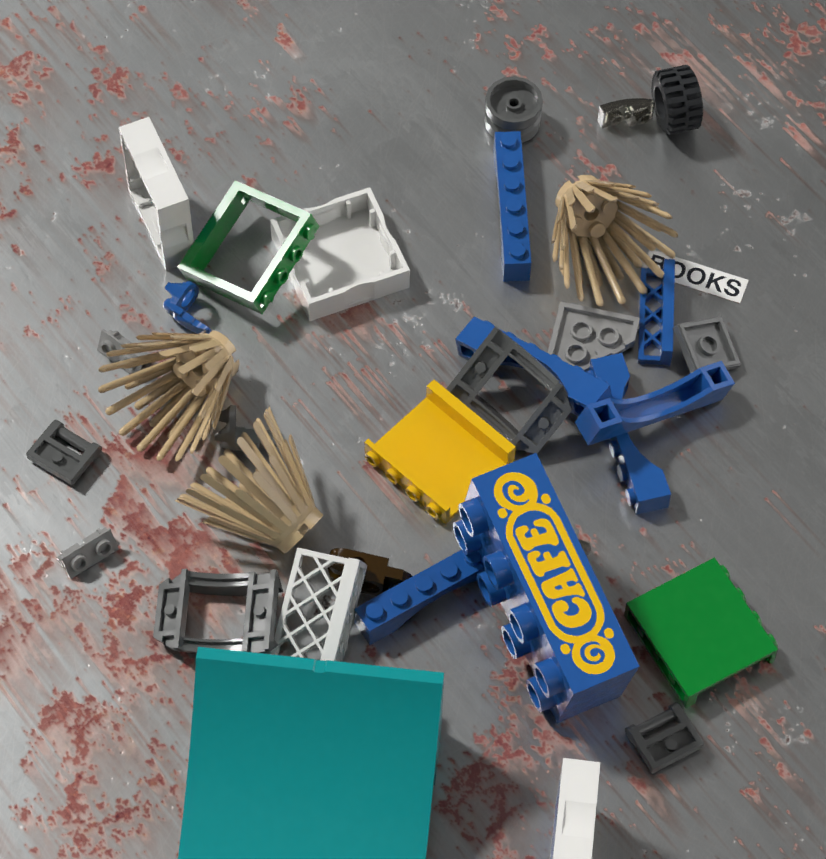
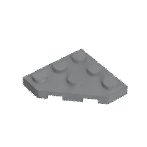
(590, 333)

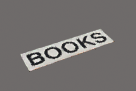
(703, 277)

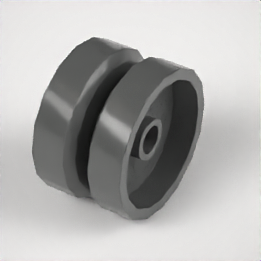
(513, 106)

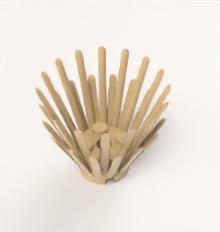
(591, 213)
(199, 368)
(265, 505)

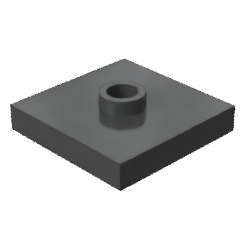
(706, 343)

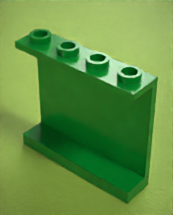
(699, 630)

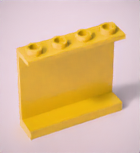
(439, 452)

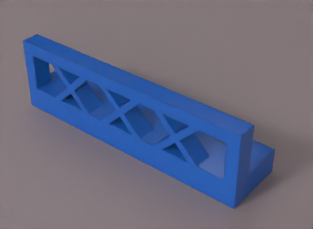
(666, 310)

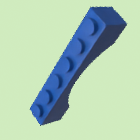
(512, 206)
(580, 386)
(618, 416)
(645, 482)
(395, 606)

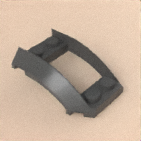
(480, 369)
(259, 613)

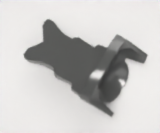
(230, 433)

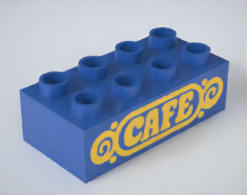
(545, 590)

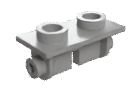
(111, 341)
(94, 549)

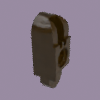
(378, 575)

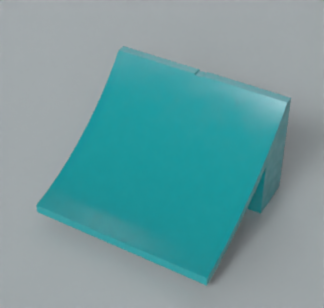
(309, 759)

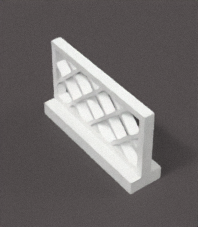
(342, 611)

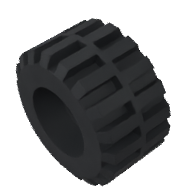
(677, 99)

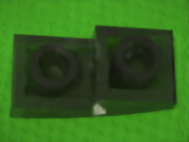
(632, 110)

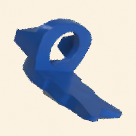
(181, 302)

